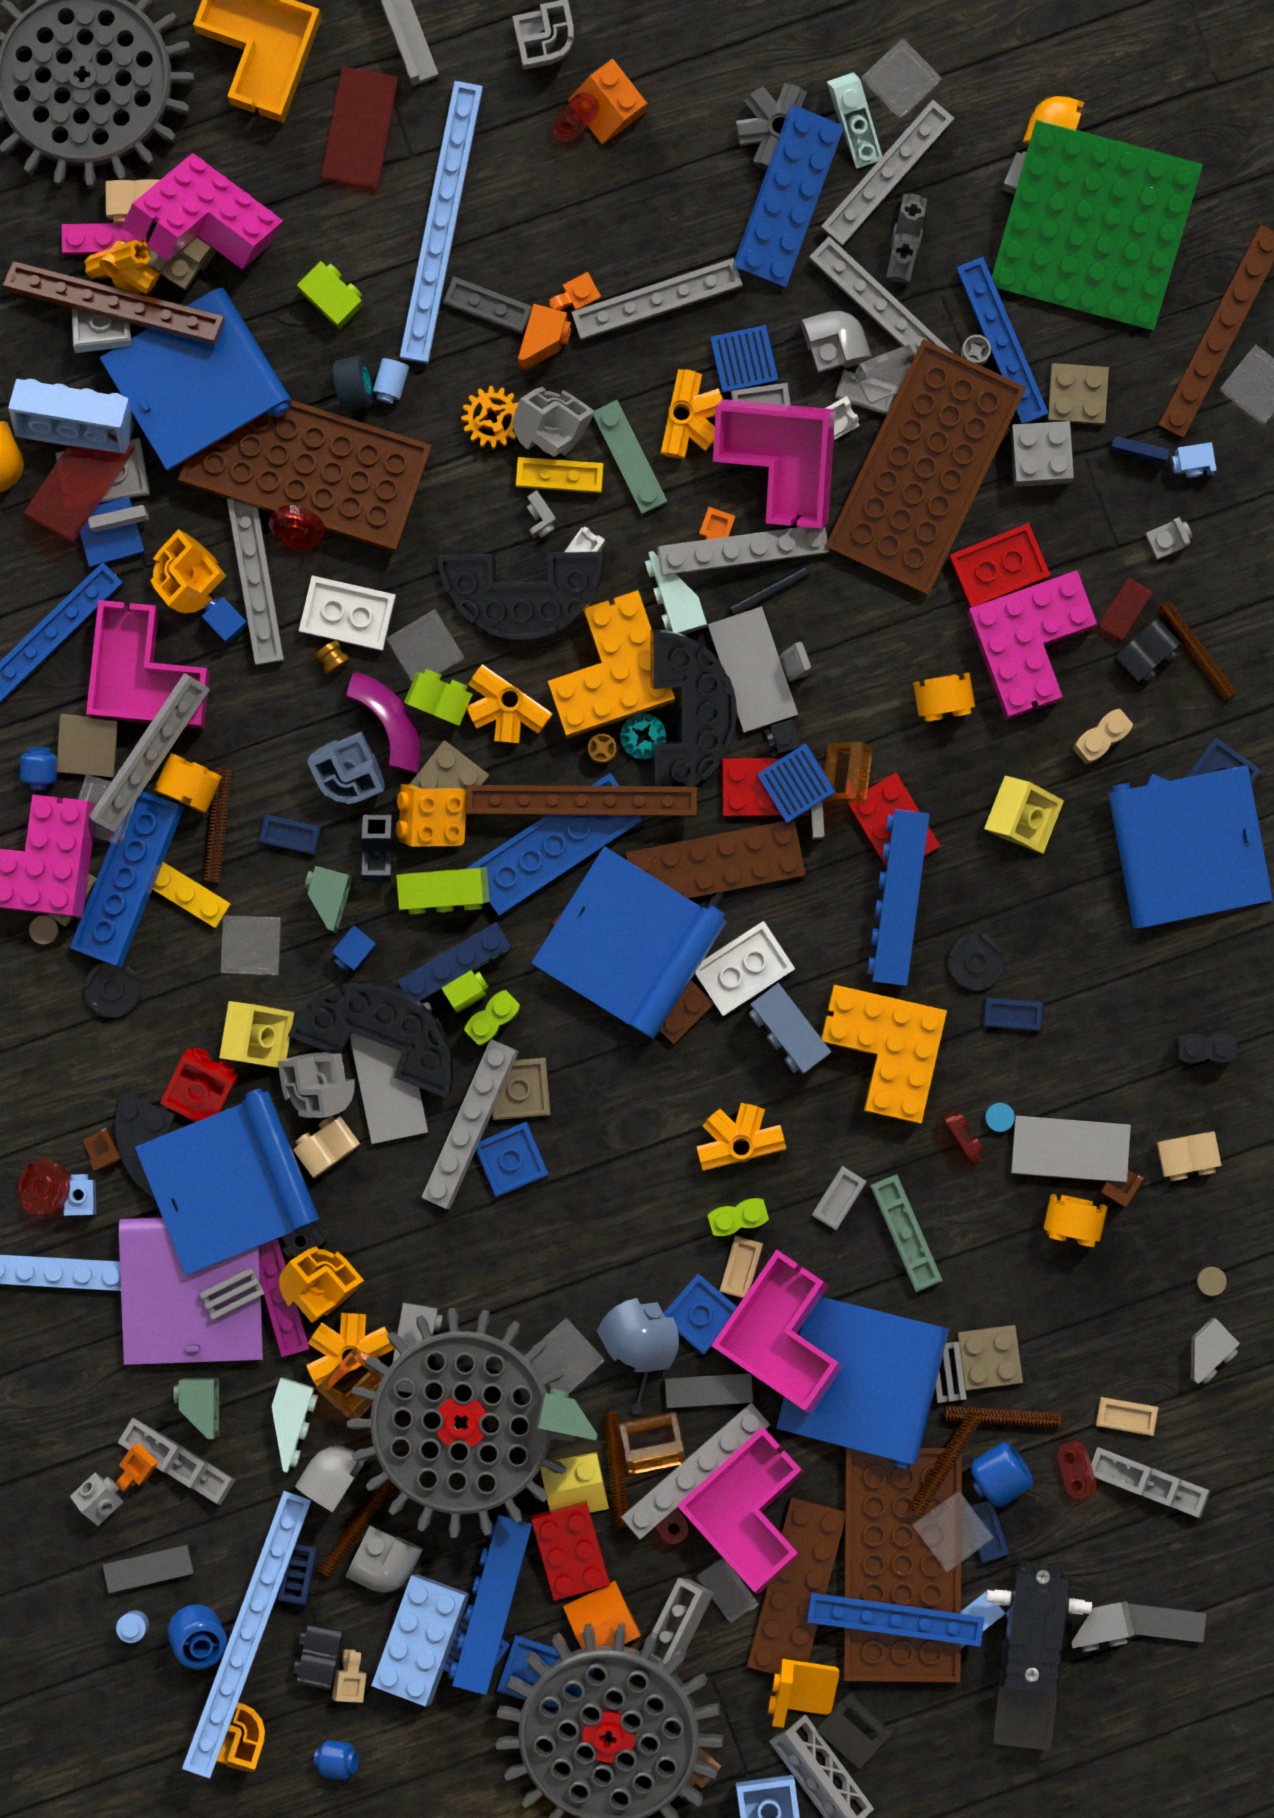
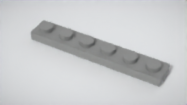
(887, 173)
(871, 296)
(656, 299)
(741, 550)
(256, 583)
(149, 752)
(470, 1124)
(693, 1471)

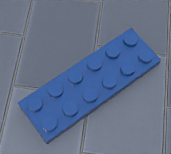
(788, 196)
(547, 852)
(127, 881)

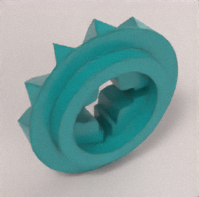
(640, 722)

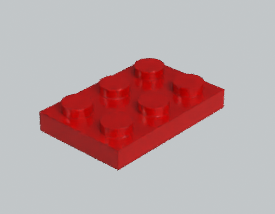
(999, 565)
(743, 789)
(880, 802)
(570, 1550)

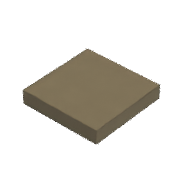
(87, 745)
(524, 1091)

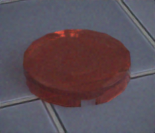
(297, 527)
(44, 1187)

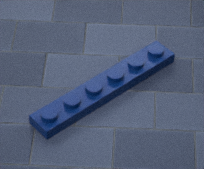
(1001, 335)
(56, 628)
(895, 1619)

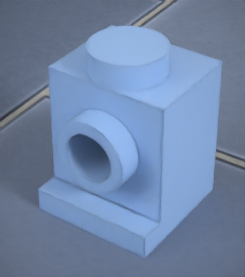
(1194, 460)
(87, 1204)

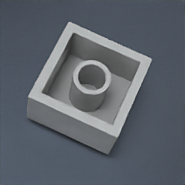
(1041, 454)

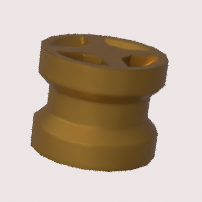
(331, 657)
(602, 742)

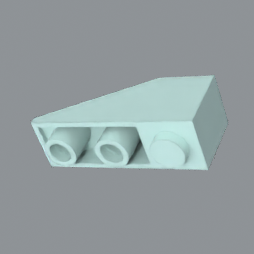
(855, 117)
(680, 602)
(289, 1414)

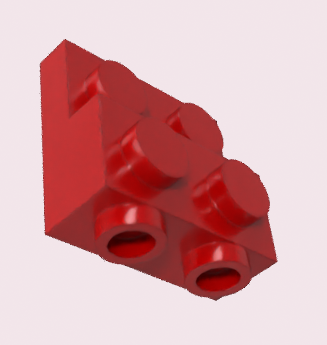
(199, 1085)

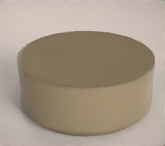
(44, 930)
(1211, 1281)

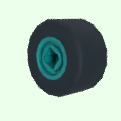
(353, 383)

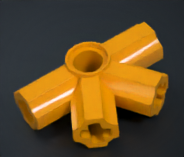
(125, 265)
(696, 425)
(493, 708)
(729, 1133)
(350, 1337)

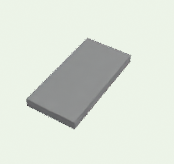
(754, 669)
(390, 1105)
(1070, 1149)

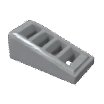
(795, 662)

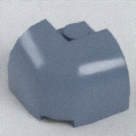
(347, 770)
(640, 1336)

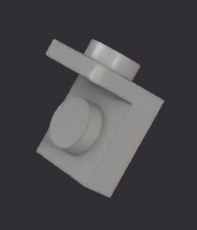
(540, 510)
(1169, 538)

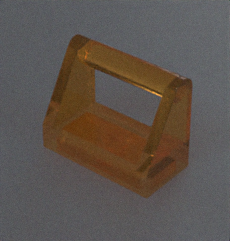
(857, 771)
(350, 1404)
(654, 1456)

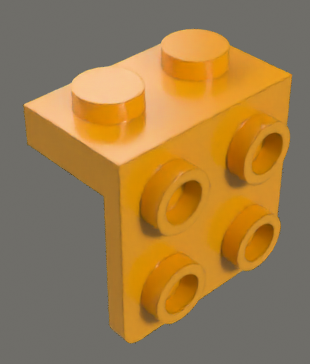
(431, 816)
(802, 1688)

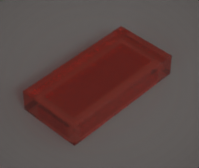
(1125, 609)

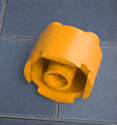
(944, 696)
(187, 783)
(1074, 1219)

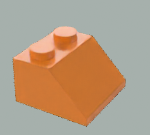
(617, 100)
(543, 335)
(604, 1610)

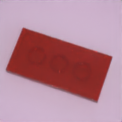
(360, 127)
(75, 488)

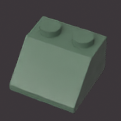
(329, 895)
(200, 1403)
(563, 1415)

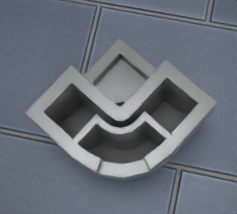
(544, 34)
(835, 340)
(551, 421)
(316, 1084)
(329, 1476)
(383, 1561)

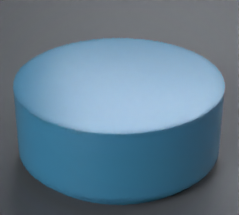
(999, 1117)

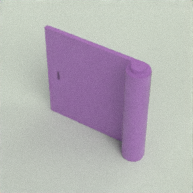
(165, 1306)

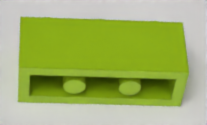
(443, 890)

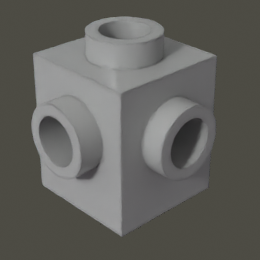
(97, 1498)

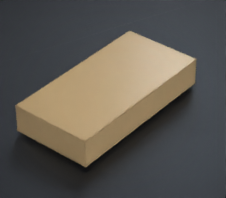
(741, 1267)
(1127, 1416)

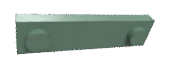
(629, 457)
(906, 1233)

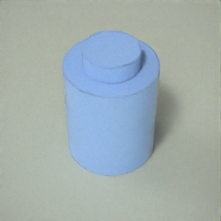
(390, 380)
(132, 1626)

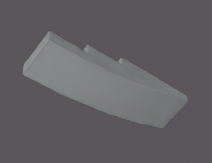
(179, 1461)
(1149, 1482)

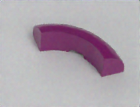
(394, 715)

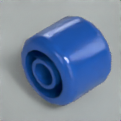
(1001, 1475)
(197, 1637)

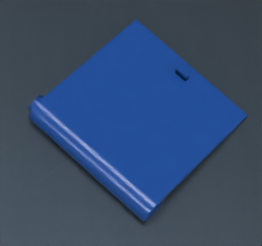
(196, 388)
(1188, 846)
(631, 944)
(228, 1182)
(884, 1385)

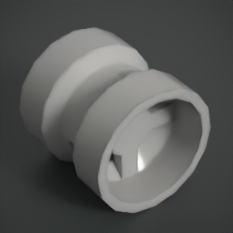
(976, 346)

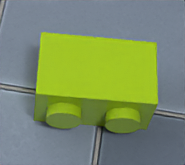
(330, 294)

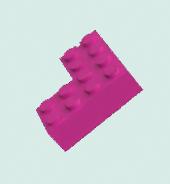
(202, 204)
(794, 446)
(1014, 634)
(123, 671)
(55, 862)
(765, 1336)
(731, 1509)

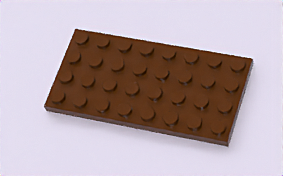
(334, 466)
(925, 467)
(895, 1566)

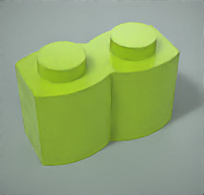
(438, 697)
(465, 990)
(498, 1012)
(730, 1219)

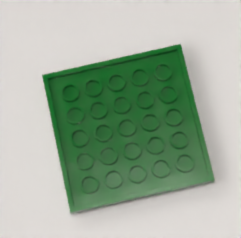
(1095, 224)

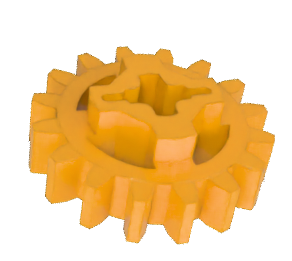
(480, 423)

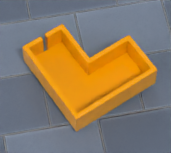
(275, 48)
(623, 678)
(902, 1038)

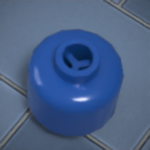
(38, 767)
(336, 1760)

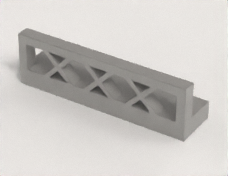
(410, 40)
(818, 1779)

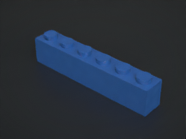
(900, 896)
(491, 1606)

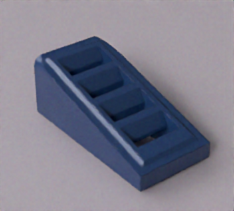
(302, 1601)

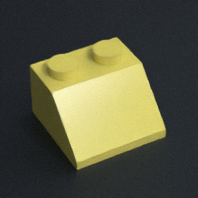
(1024, 814)
(256, 1034)
(578, 1484)

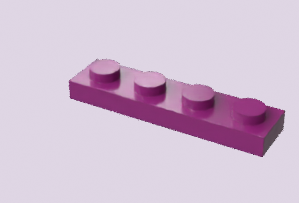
(285, 1319)

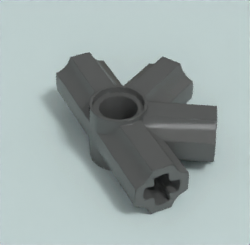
(767, 113)
(906, 238)

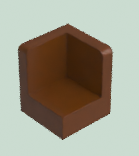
(102, 1149)
(1122, 1192)

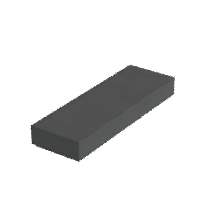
(487, 305)
(709, 1390)
(148, 1568)
(1167, 1622)

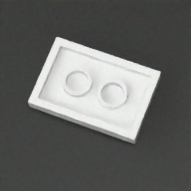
(347, 613)
(743, 968)

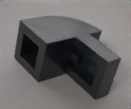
(377, 848)

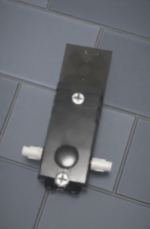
(1032, 1652)

